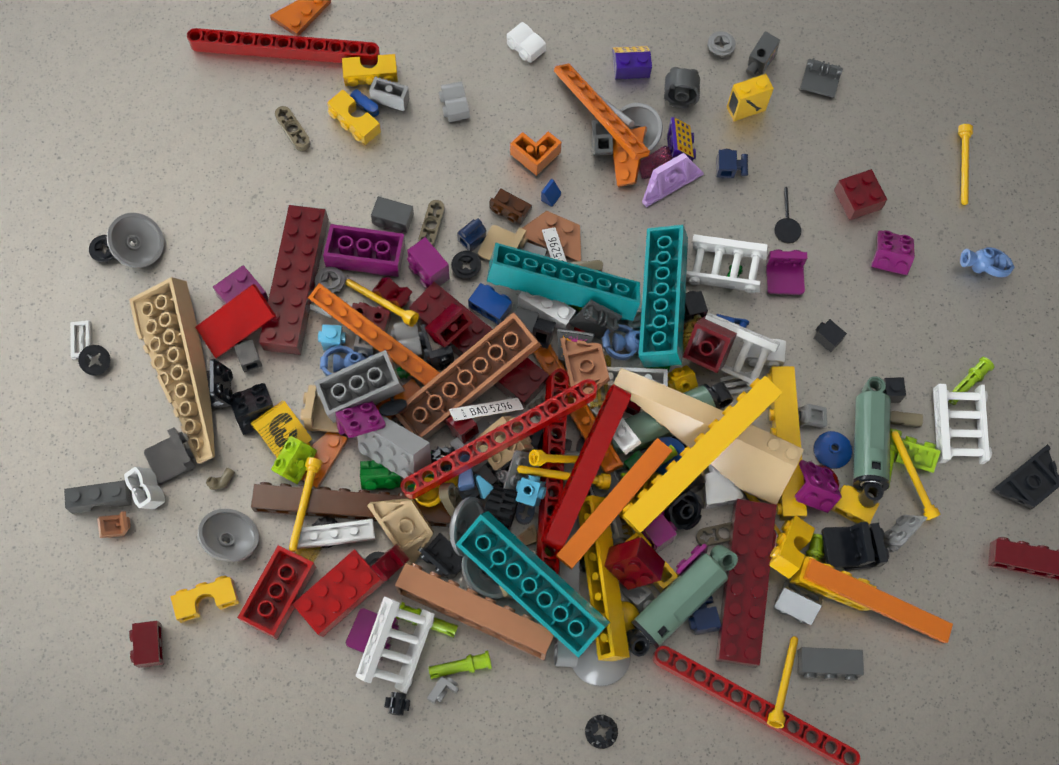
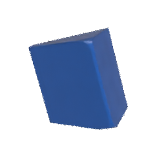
(550, 193)

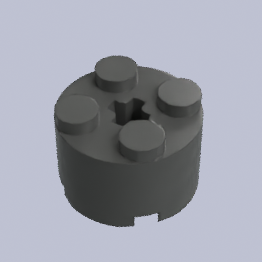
(682, 87)

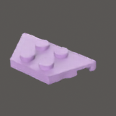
(670, 178)

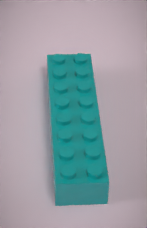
(562, 281)
(663, 296)
(532, 583)

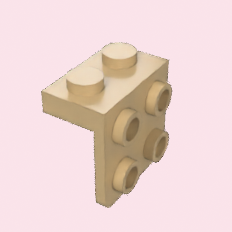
(502, 236)
(314, 413)
(503, 457)

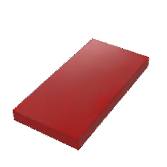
(235, 321)

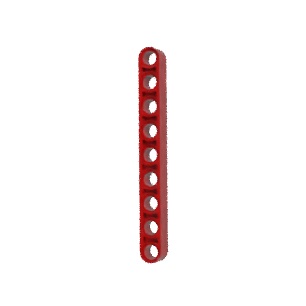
(586, 468)

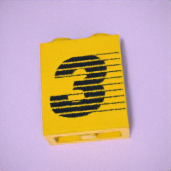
(278, 425)

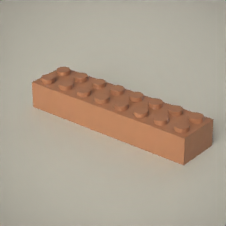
(468, 376)
(474, 611)

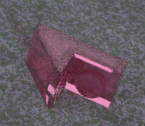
(654, 160)

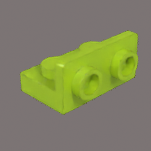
(922, 455)
(292, 459)

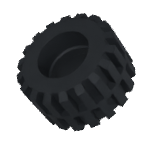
(502, 505)

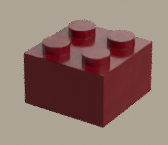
(860, 194)
(709, 345)
(634, 563)

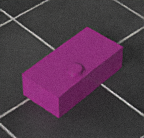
(364, 250)

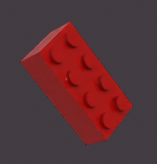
(276, 591)
(338, 593)

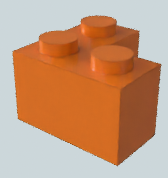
(537, 154)

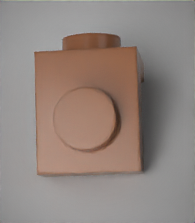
(113, 525)

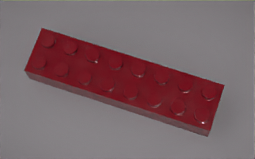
(294, 279)
(522, 382)
(747, 584)

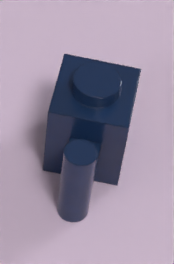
(728, 164)
(472, 234)
(705, 619)

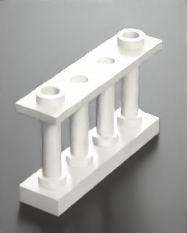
(727, 246)
(749, 338)
(944, 432)
(381, 631)

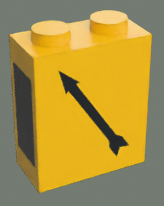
(749, 97)

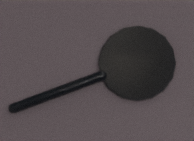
(787, 229)
(392, 407)

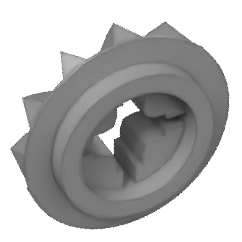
(726, 39)
(337, 278)

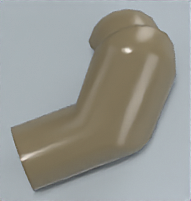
(220, 482)

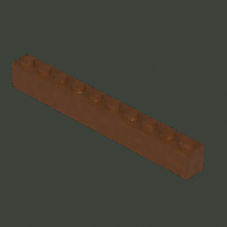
(333, 503)

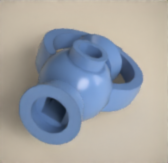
(987, 260)
(629, 342)
(338, 362)

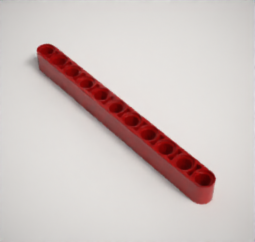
(276, 43)
(558, 446)
(495, 447)
(765, 707)

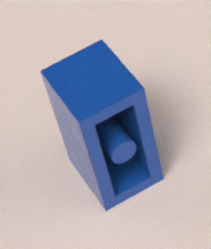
(490, 303)

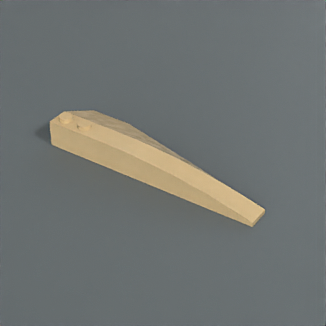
(167, 326)
(753, 462)

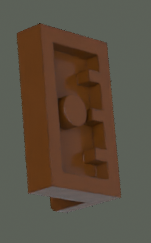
(510, 206)

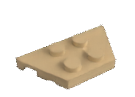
(403, 525)

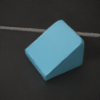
(483, 486)

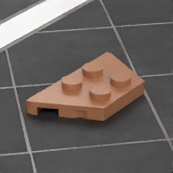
(567, 232)
(585, 362)

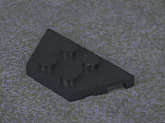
(1031, 481)

